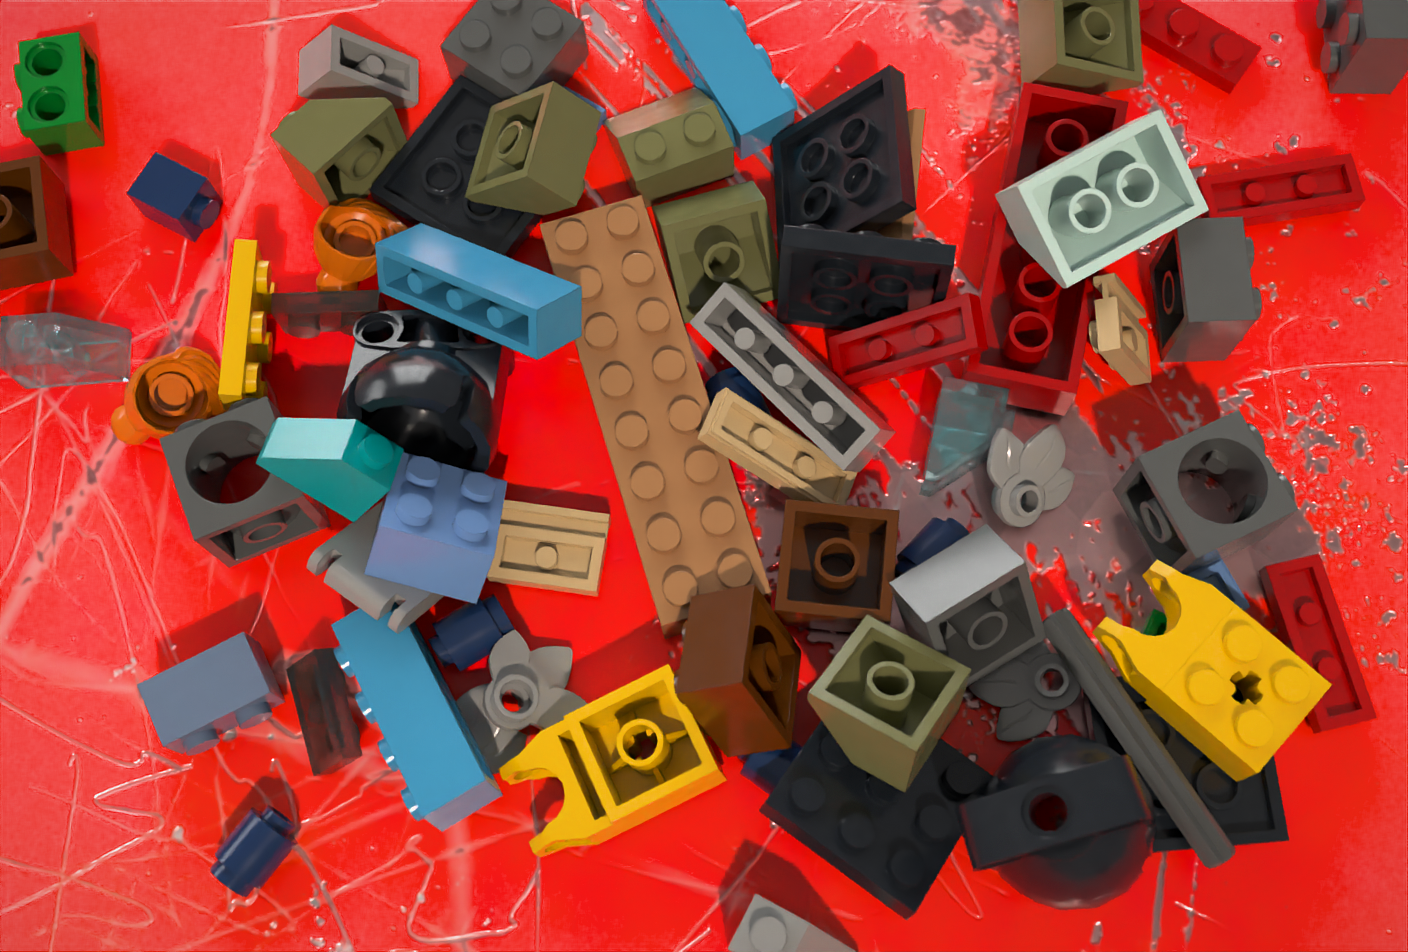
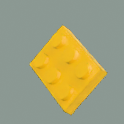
(245, 335)

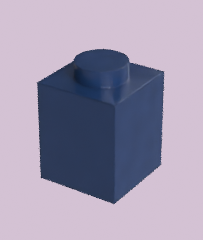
(175, 197)

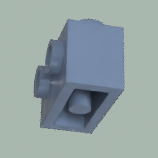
(211, 695)

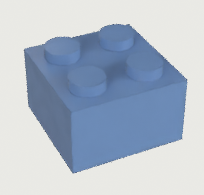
(437, 528)

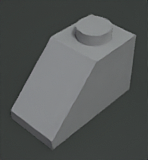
(351, 66)
(774, 929)

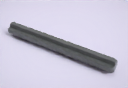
(1138, 739)

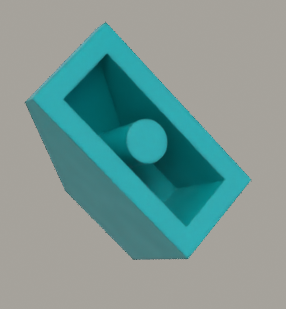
(332, 461)

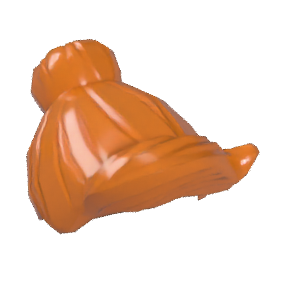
(346, 242)
(168, 394)

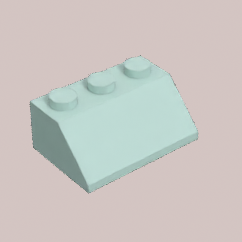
(1103, 200)

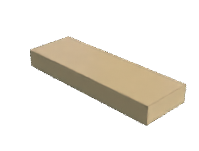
(773, 451)

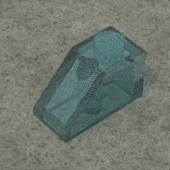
(63, 350)
(963, 430)

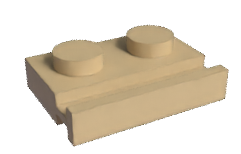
(1118, 332)
(550, 548)

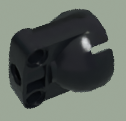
(428, 386)
(1096, 849)

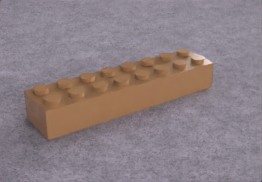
(652, 411)

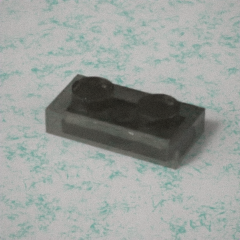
(328, 311)
(324, 712)

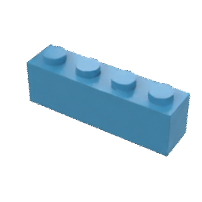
(726, 67)
(480, 290)
(417, 717)

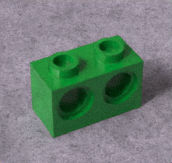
(60, 81)

